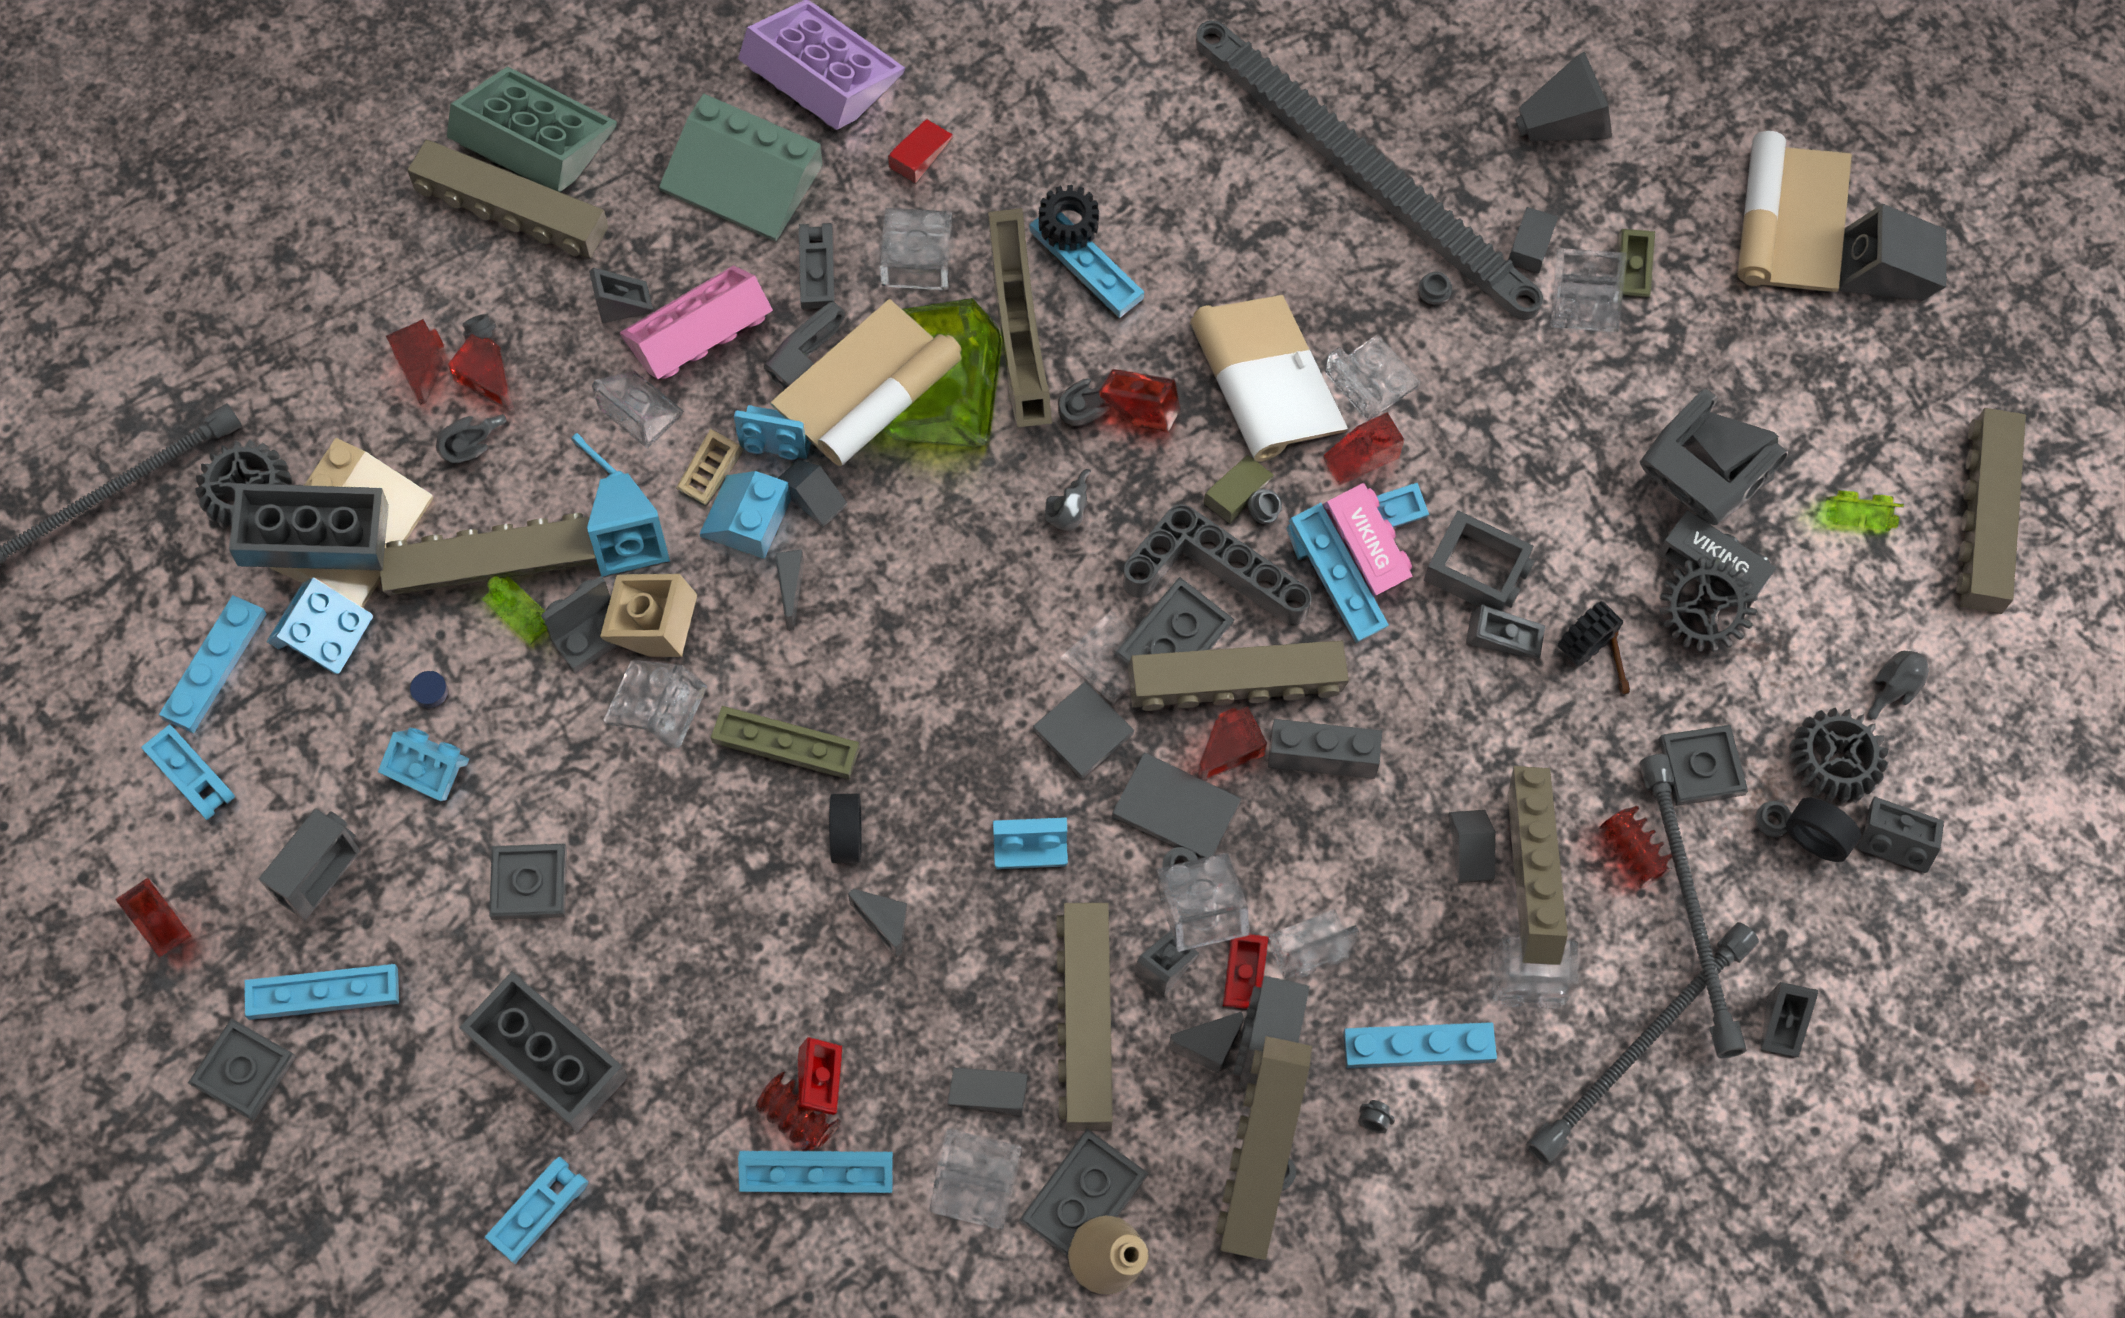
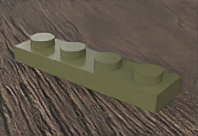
(785, 742)

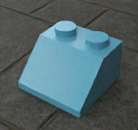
(747, 512)

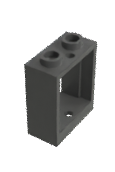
(1469, 588)
(310, 863)

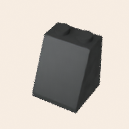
(1893, 255)

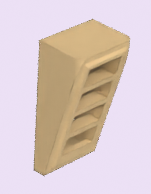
(726, 464)

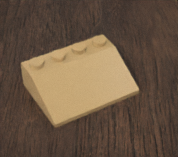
(352, 467)

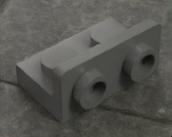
(1901, 835)

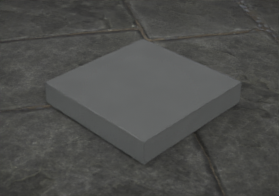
(1083, 730)
(1704, 765)
(528, 881)
(242, 1069)

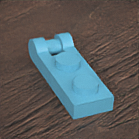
(187, 771)
(535, 1210)

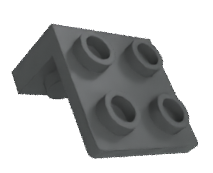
(578, 622)

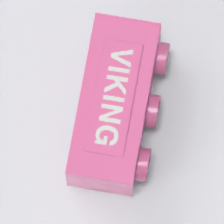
(1369, 538)

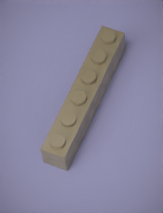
(508, 199)
(1992, 510)
(485, 555)
(1237, 674)
(1537, 866)
(1087, 1017)
(1265, 1147)

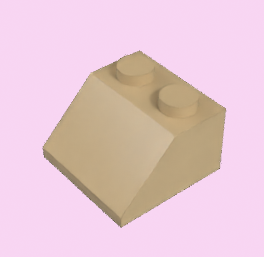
(650, 614)

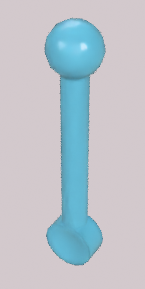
(579, 441)

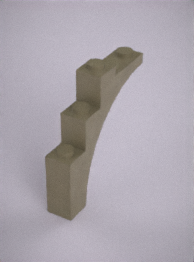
(1017, 319)

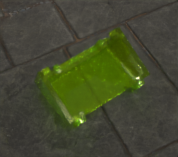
(962, 401)

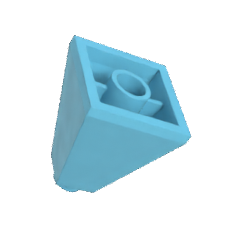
(625, 527)

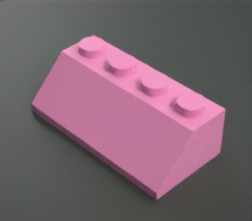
(697, 322)

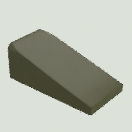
(1639, 261)
(1232, 492)

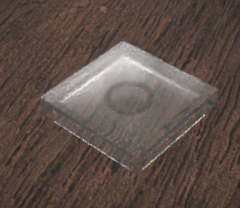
(1094, 659)

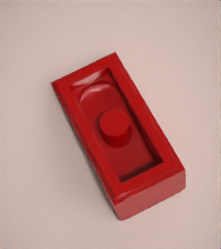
(919, 150)
(1244, 969)
(819, 1075)

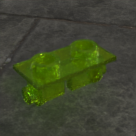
(1878, 511)
(515, 608)

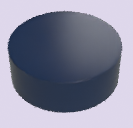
(429, 689)

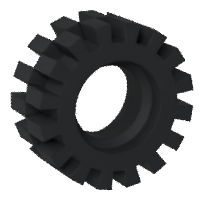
(1068, 201)
(1590, 633)

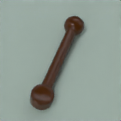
(1623, 683)

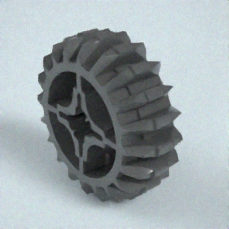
(231, 468)
(1678, 608)
(1822, 732)

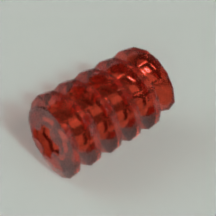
(1637, 846)
(802, 1122)

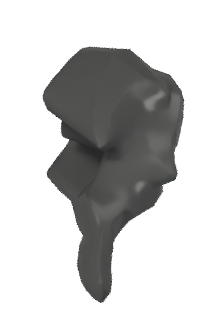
(1081, 404)
(460, 439)
(1067, 510)
(1903, 675)

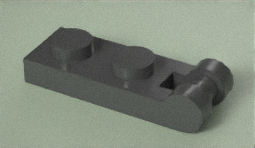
(816, 266)

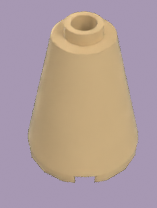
(1107, 1255)

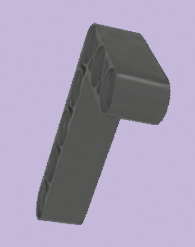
(1216, 561)

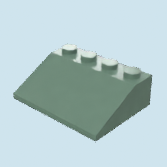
(529, 128)
(741, 167)

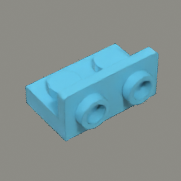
(422, 763)
(1030, 843)

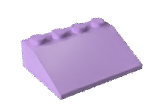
(819, 62)

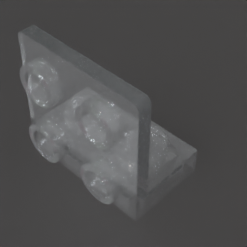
(1371, 376)
(657, 700)
(1312, 943)

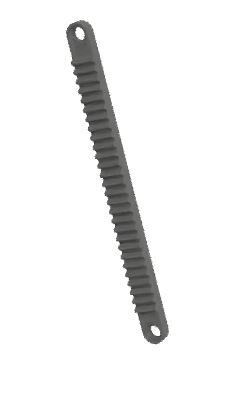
(1370, 170)

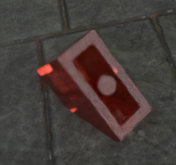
(418, 357)
(482, 370)
(1142, 399)
(1365, 449)
(1232, 743)
(154, 916)

